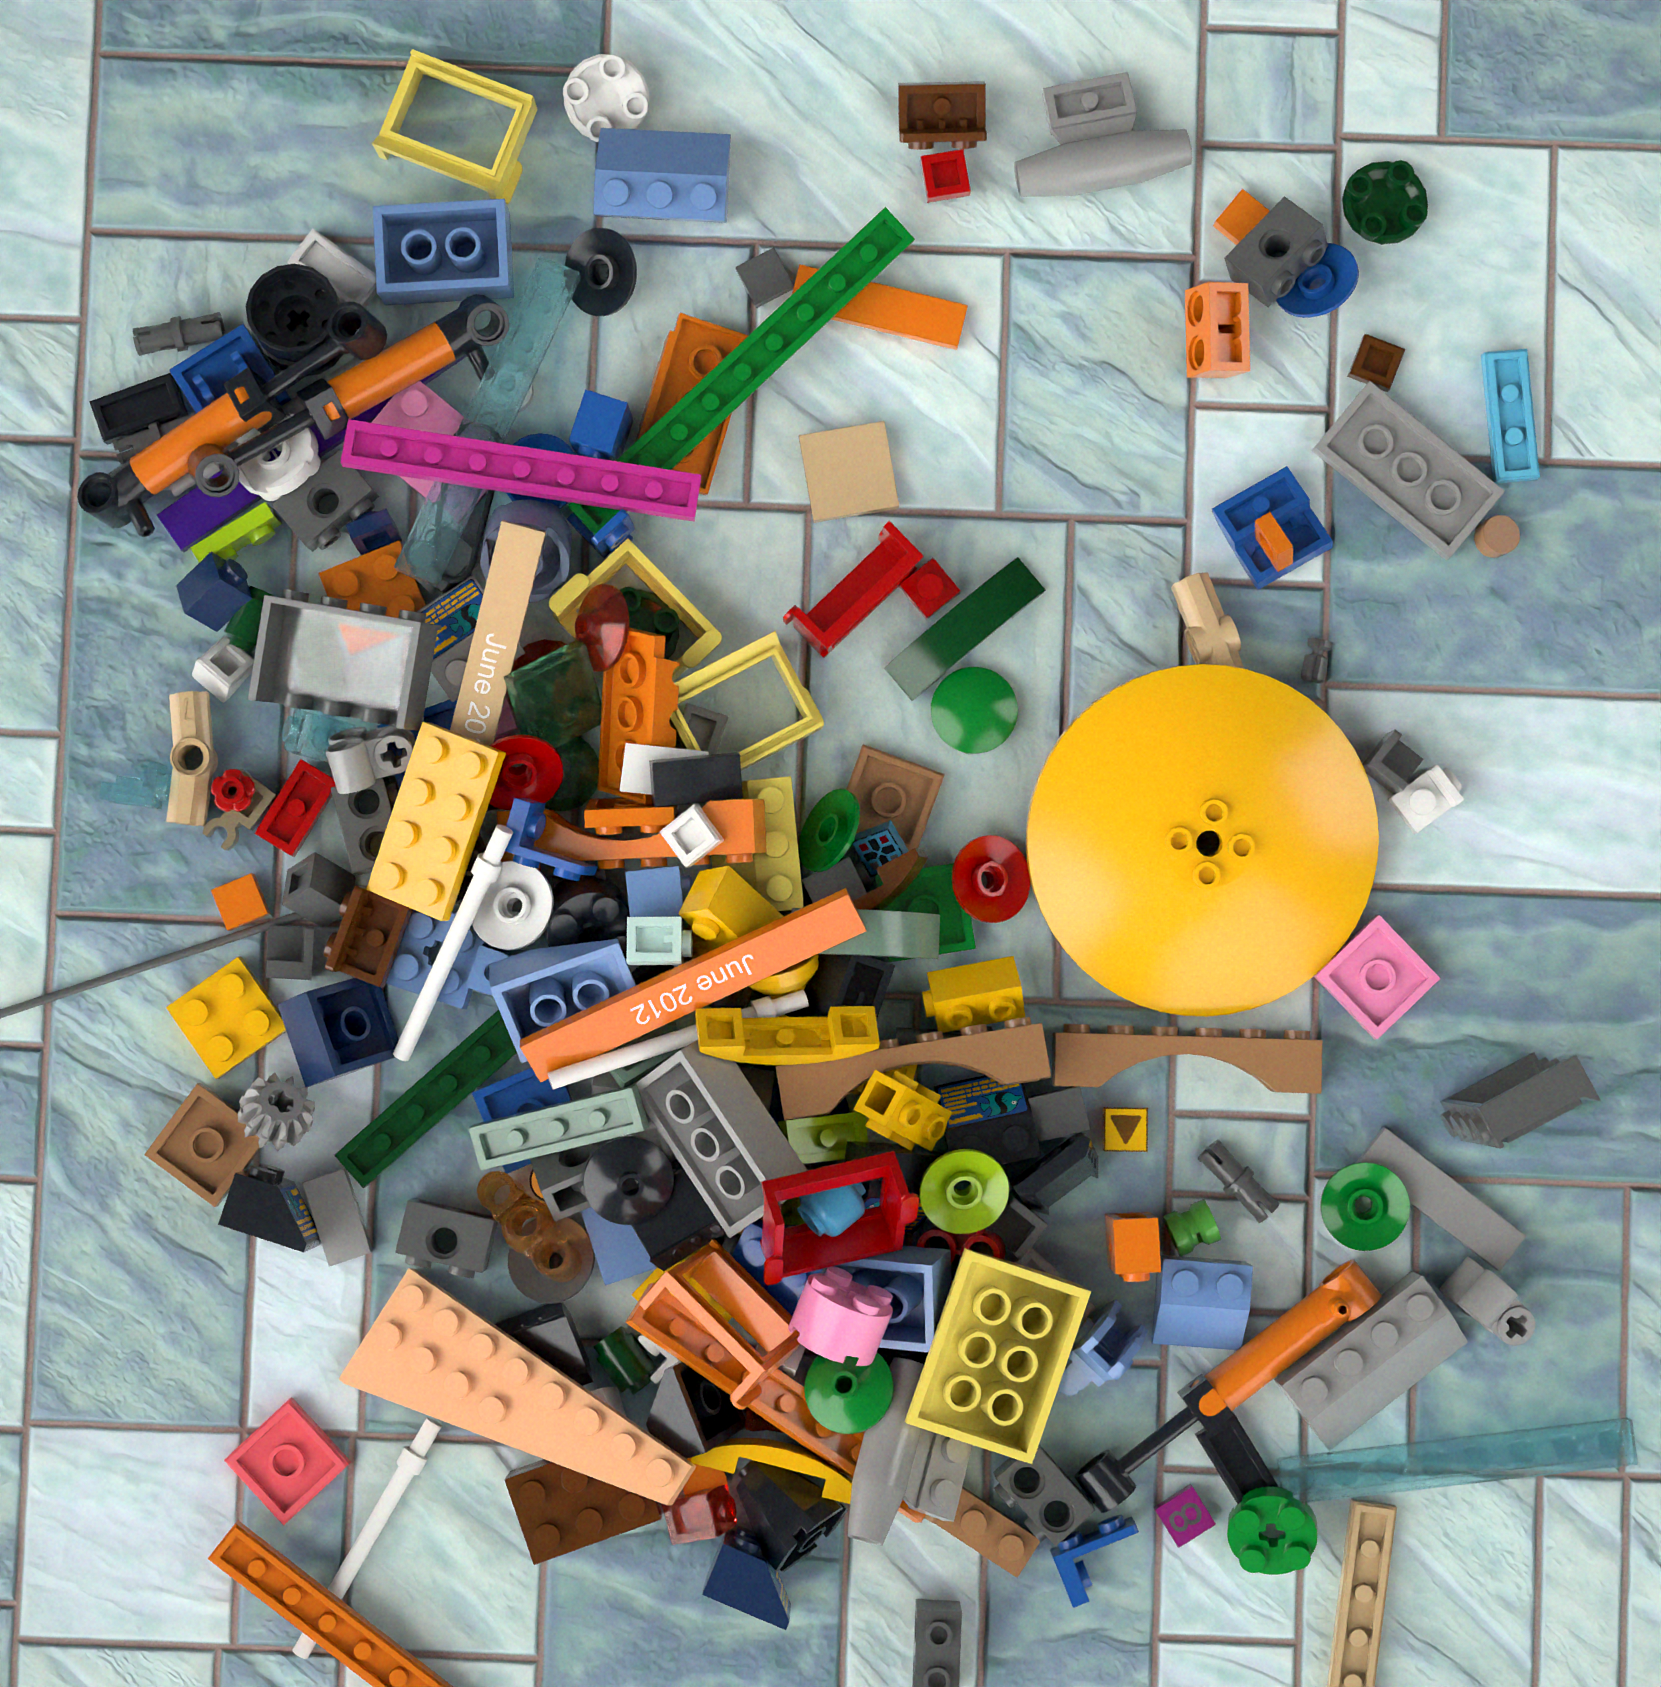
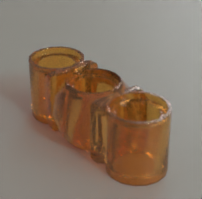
(515, 1212)

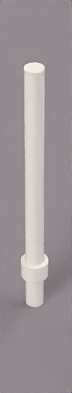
(485, 871)
(668, 1042)
(409, 1464)

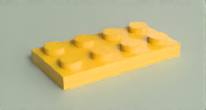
(435, 821)

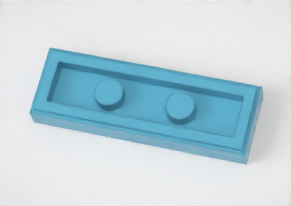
(1510, 416)

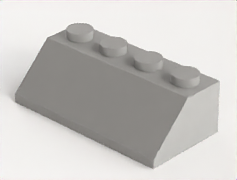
(718, 1133)
(1372, 1360)

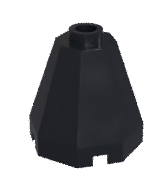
(786, 1512)

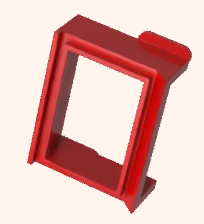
(857, 592)
(875, 1233)

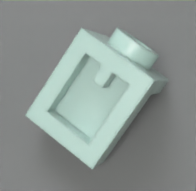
(658, 941)

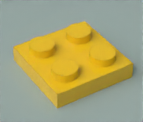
(228, 1017)

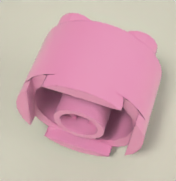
(841, 1316)

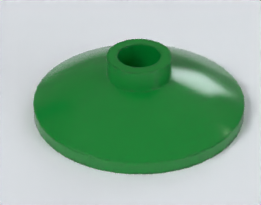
(829, 830)
(1378, 1224)
(859, 1407)

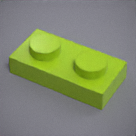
(253, 527)
(824, 1136)

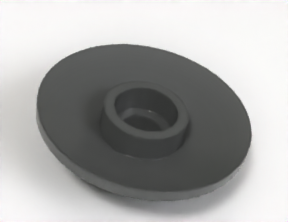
(540, 1287)

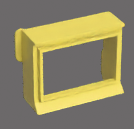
(506, 171)
(570, 596)
(733, 664)

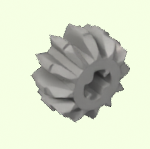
(276, 1111)

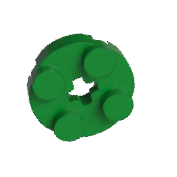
(1272, 1555)

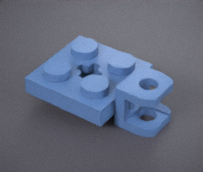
(467, 973)

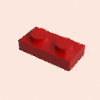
(296, 808)

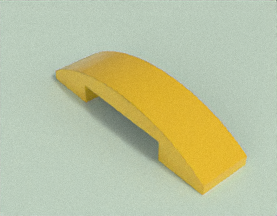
(787, 1040)
(779, 1454)

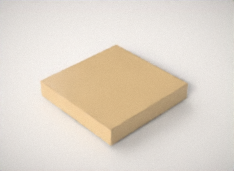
(848, 471)

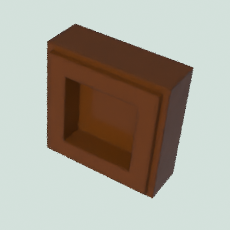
(1376, 362)

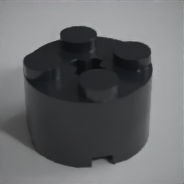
(587, 902)

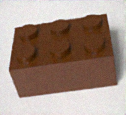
(571, 1510)

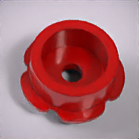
(243, 796)

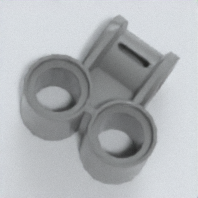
(362, 756)
(1489, 1302)

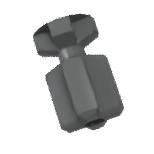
(1315, 664)

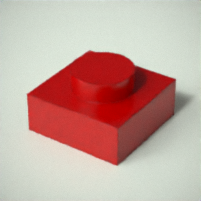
(945, 175)
(929, 588)

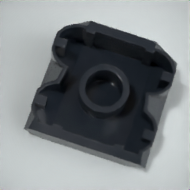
(1057, 1173)
(680, 1226)
(552, 1336)

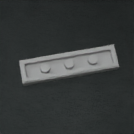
(1446, 1200)

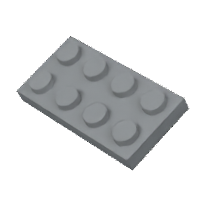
(1408, 470)

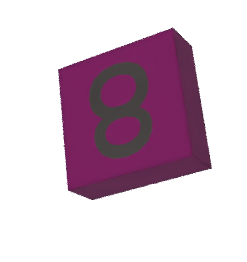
(1184, 1515)

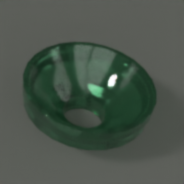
(583, 780)

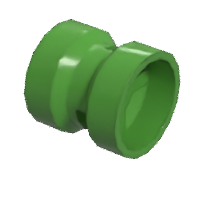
(1192, 1227)

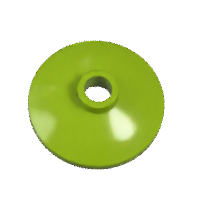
(965, 1209)

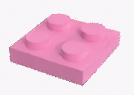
(1377, 977)

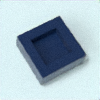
(373, 531)

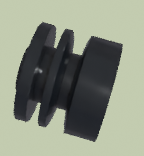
(283, 301)

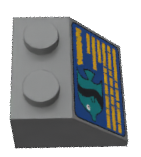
(457, 614)

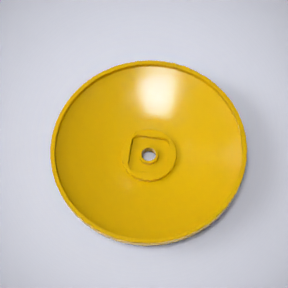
(1122, 822)

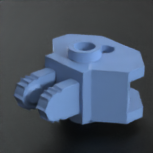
(1100, 1351)

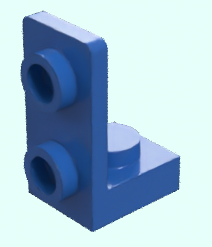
(609, 536)
(528, 824)
(1075, 1545)

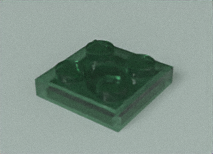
(556, 695)

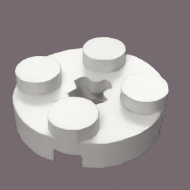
(286, 472)

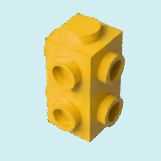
(974, 994)
(903, 1110)

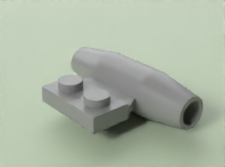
(1098, 142)
(905, 1465)

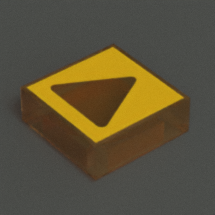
(1125, 1129)

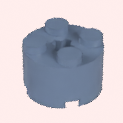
(557, 546)

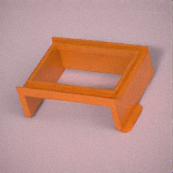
(744, 1302)

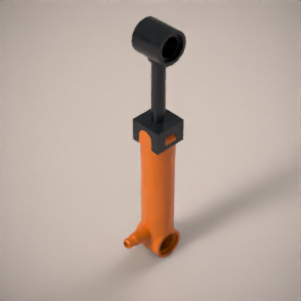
(1213, 1397)

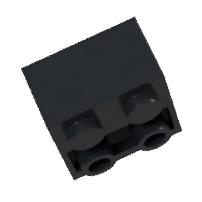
(845, 982)

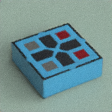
(878, 846)

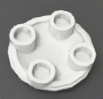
(605, 94)

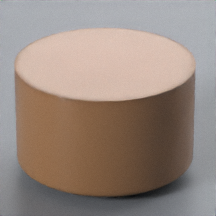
(1497, 536)

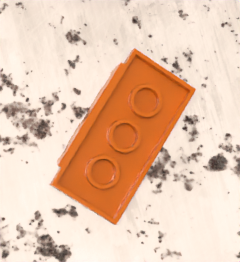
(685, 360)
(636, 707)

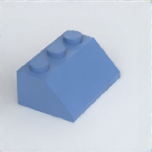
(662, 175)

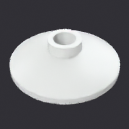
(495, 918)

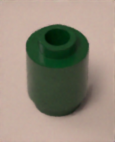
(246, 622)
(625, 1361)

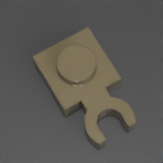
(250, 817)

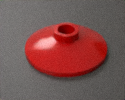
(535, 779)
(1006, 879)

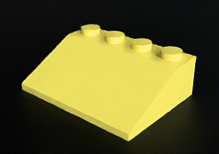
(998, 1355)

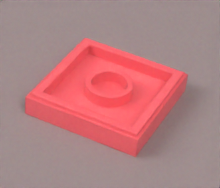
(287, 1461)

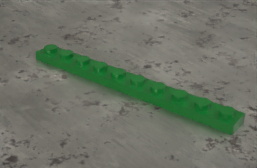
(762, 352)

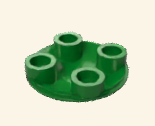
(974, 710)

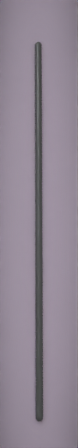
(148, 965)

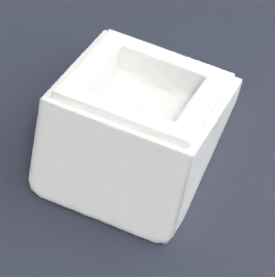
(223, 669)

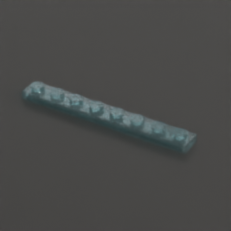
(490, 415)
(1459, 1460)

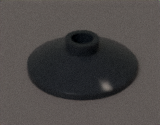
(592, 256)
(626, 1159)

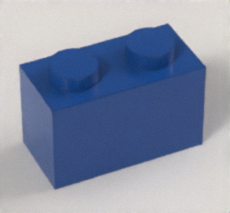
(601, 427)

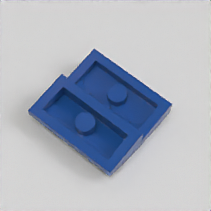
(1292, 511)

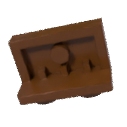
(942, 114)
(367, 936)

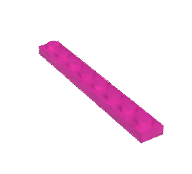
(520, 470)

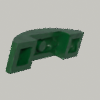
(964, 628)

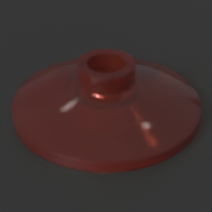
(603, 626)

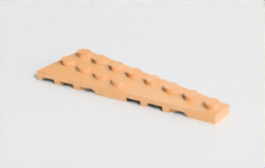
(470, 1373)

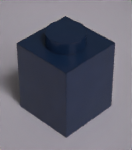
(214, 591)

